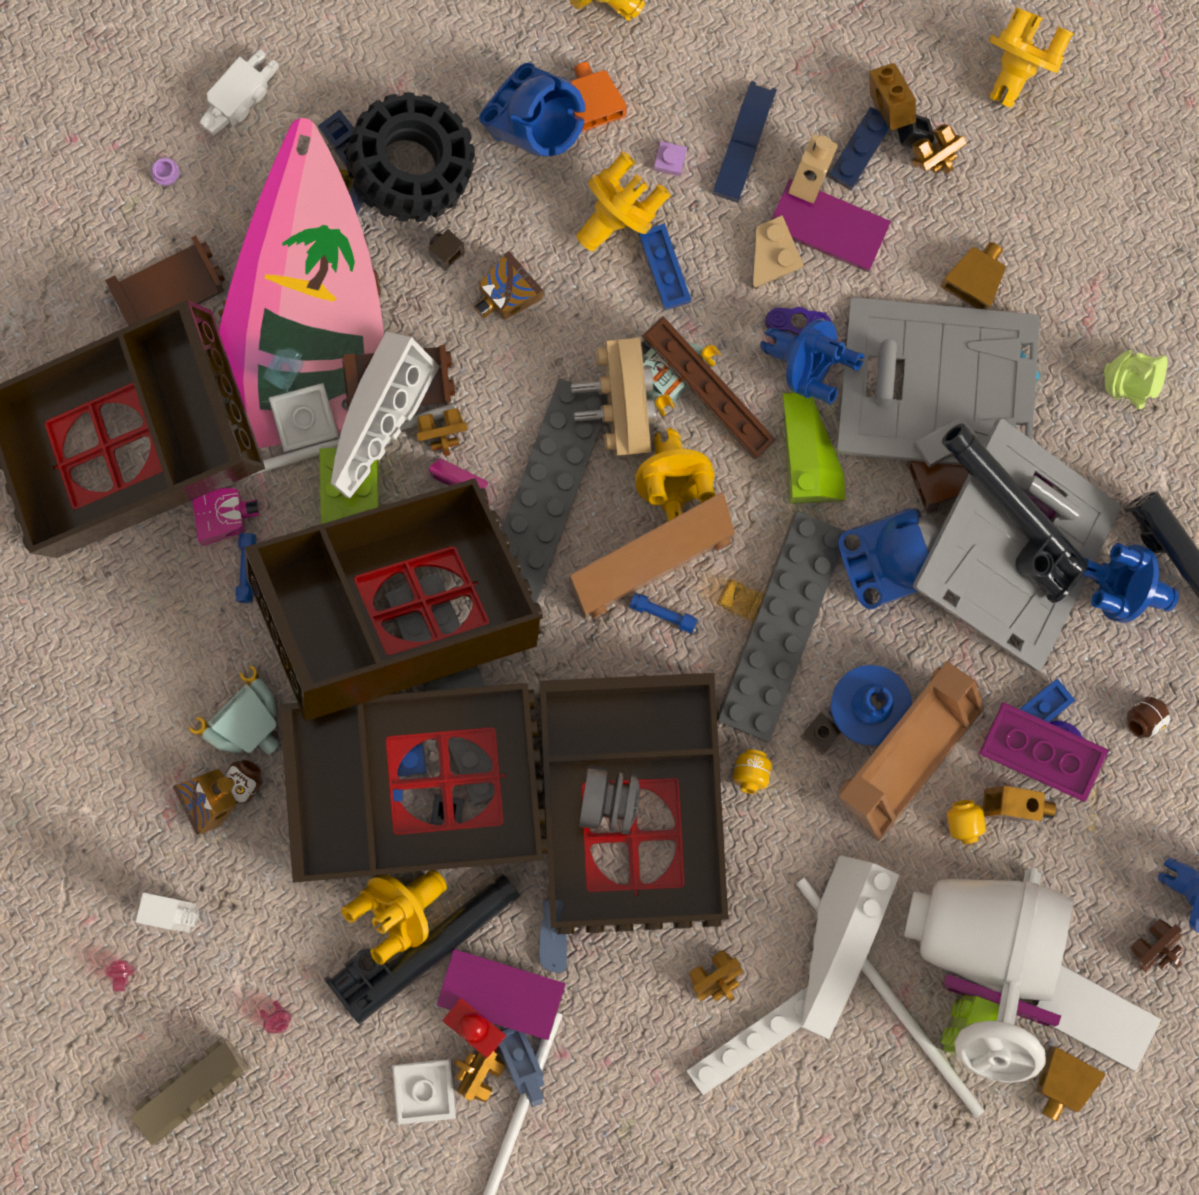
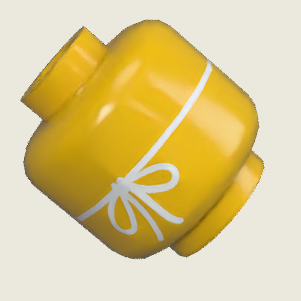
(752, 771)

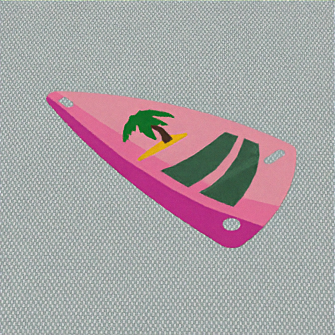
(300, 284)

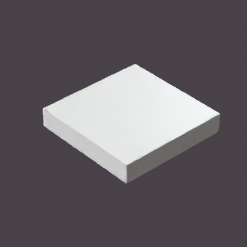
(303, 417)
(424, 1091)

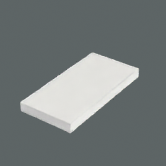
(1101, 1019)

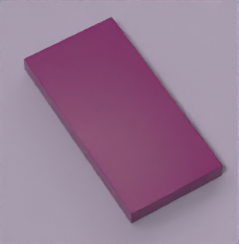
(833, 227)
(1043, 752)
(502, 993)
(1024, 1009)

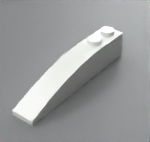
(383, 401)
(843, 936)

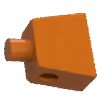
(600, 96)

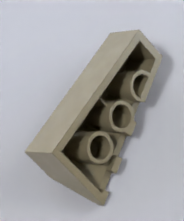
(189, 1092)

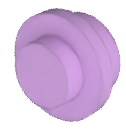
(165, 171)

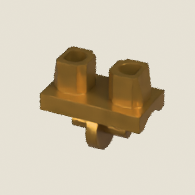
(941, 153)
(454, 424)
(719, 982)
(473, 1072)

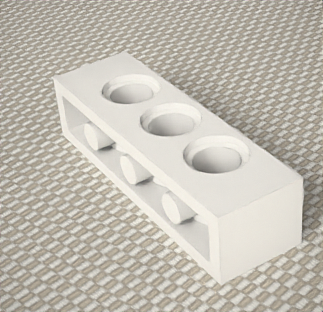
(167, 913)

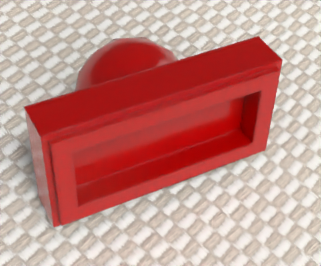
(474, 1028)

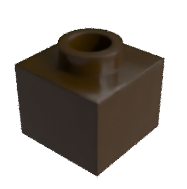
(446, 249)
(811, 733)

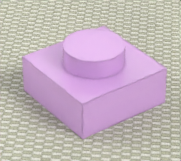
(670, 158)

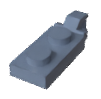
(522, 1065)

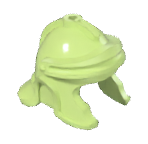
(1135, 377)

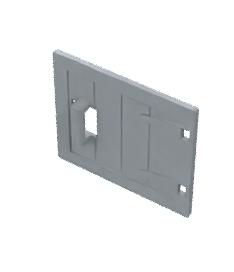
(953, 367)
(980, 548)

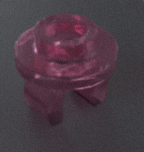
(120, 971)
(277, 1021)

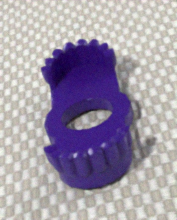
(781, 318)

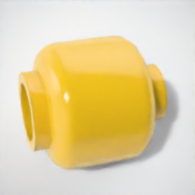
(966, 821)

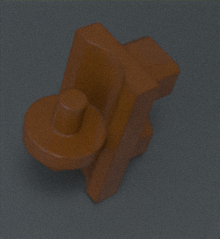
(1167, 937)

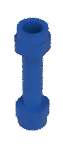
(243, 591)
(640, 603)

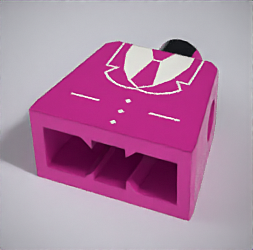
(222, 515)

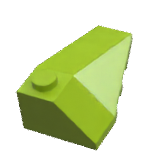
(811, 460)

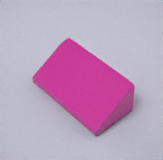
(452, 474)

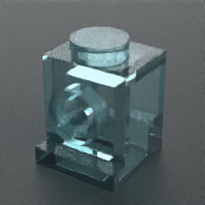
(276, 376)

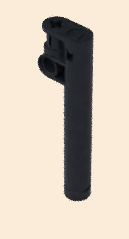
(1166, 535)
(1055, 558)
(370, 990)

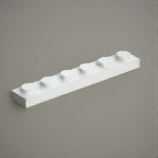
(749, 1044)

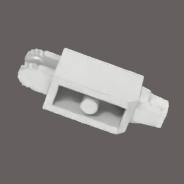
(237, 92)

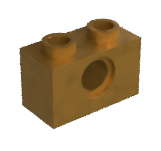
(892, 96)

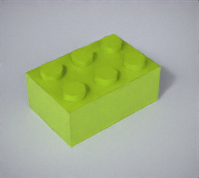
(334, 503)
(966, 1012)

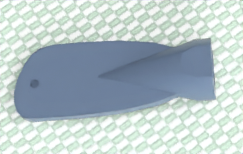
(552, 946)

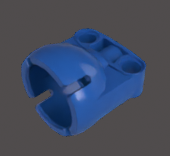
(535, 112)

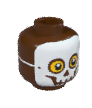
(1148, 717)
(245, 779)

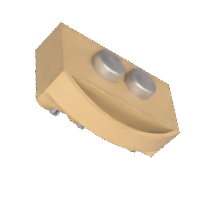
(626, 390)

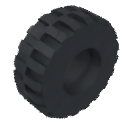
(418, 121)

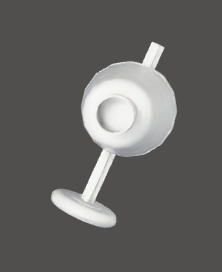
(1001, 939)

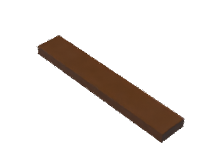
(708, 387)

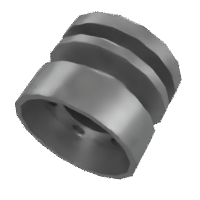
(609, 799)

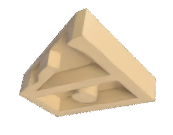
(774, 252)

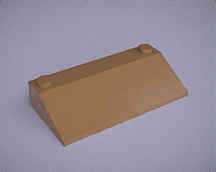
(652, 556)
(913, 750)

